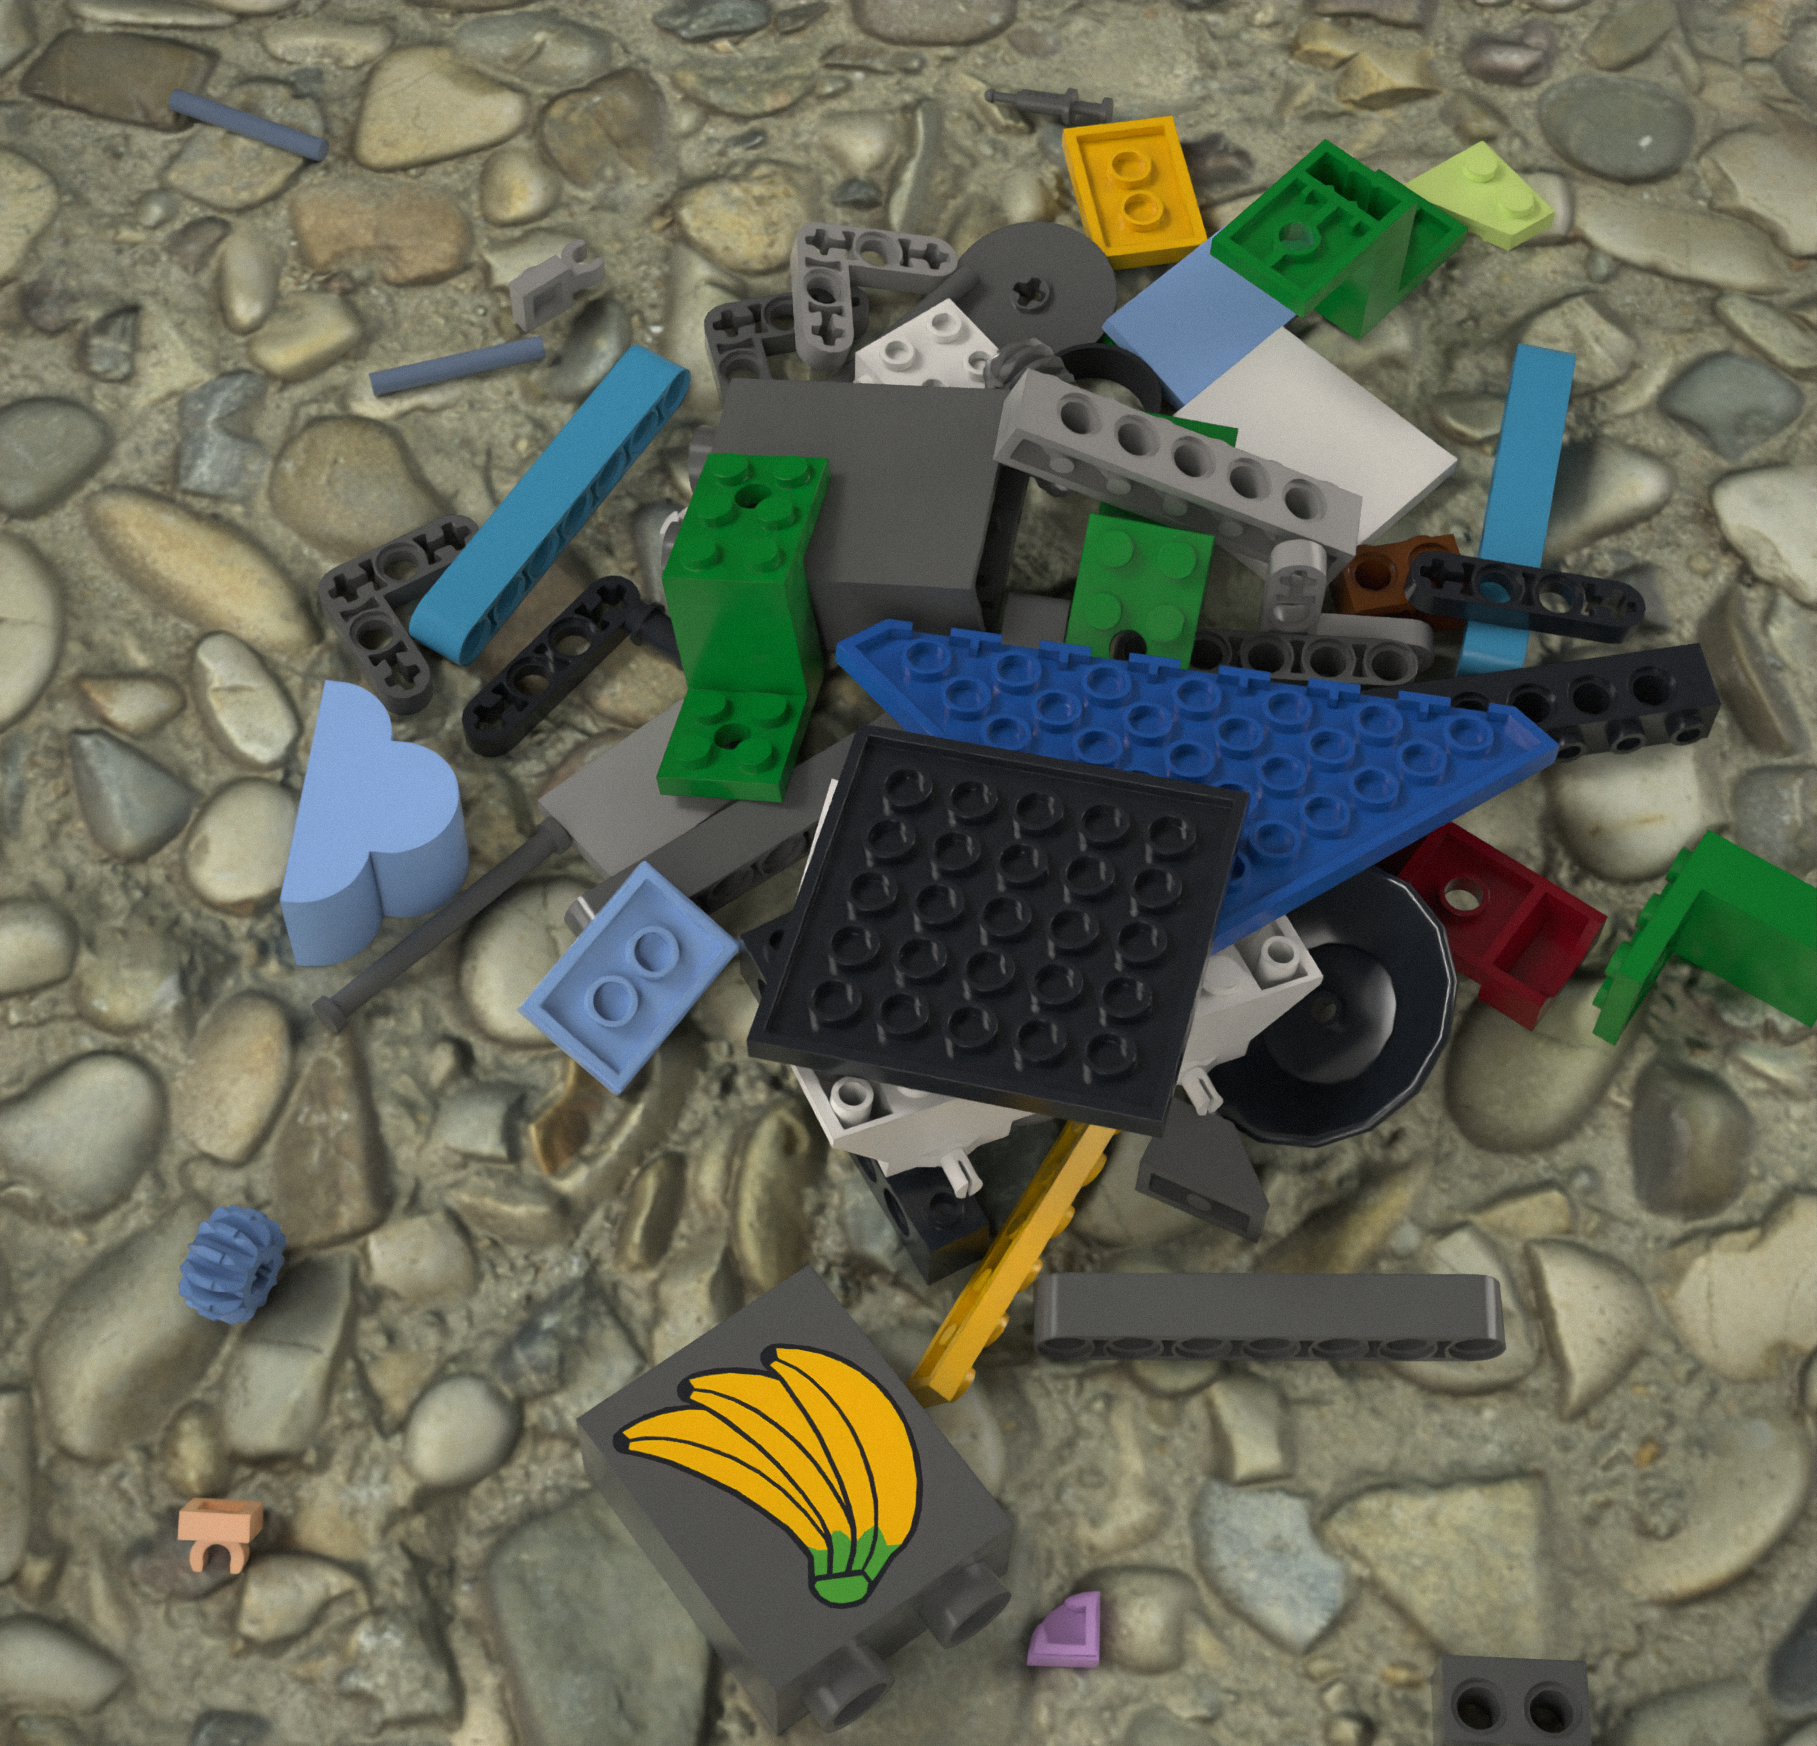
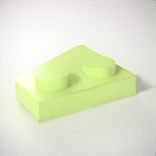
(1485, 197)

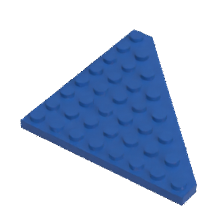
(1326, 768)

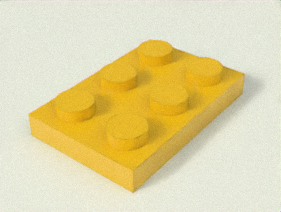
(1134, 191)

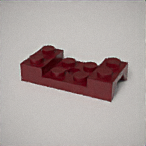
(1522, 935)

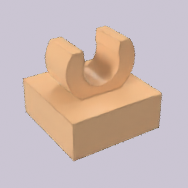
(222, 1523)

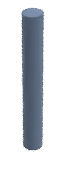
(248, 125)
(457, 365)

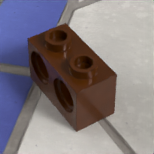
(1384, 571)

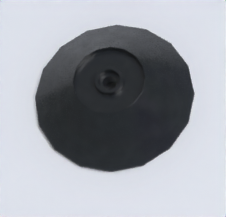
(1394, 1003)

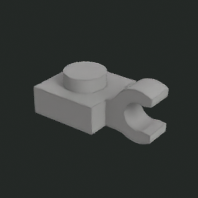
(548, 288)

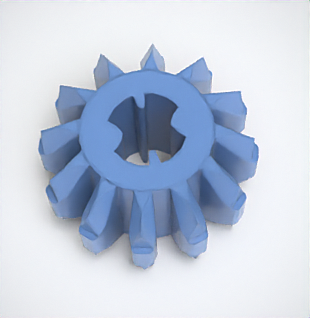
(232, 1264)

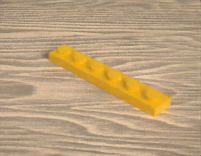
(1009, 1264)

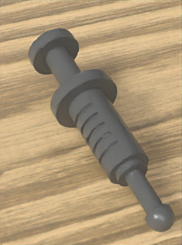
(1055, 104)

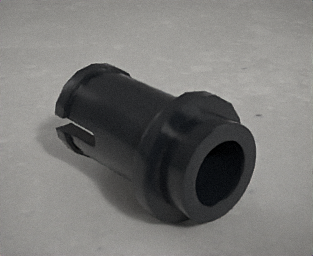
(653, 628)

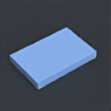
(1195, 324)
(629, 978)

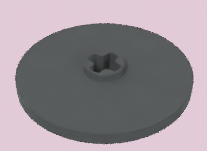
(1044, 258)

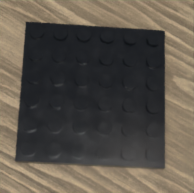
(1003, 929)

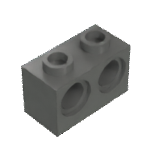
(1507, 1693)

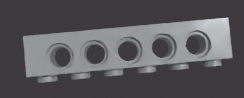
(1171, 472)

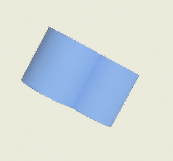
(371, 831)

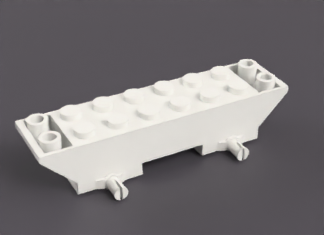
(912, 1128)

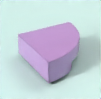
(1068, 1634)

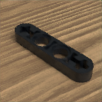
(1524, 607)
(545, 660)

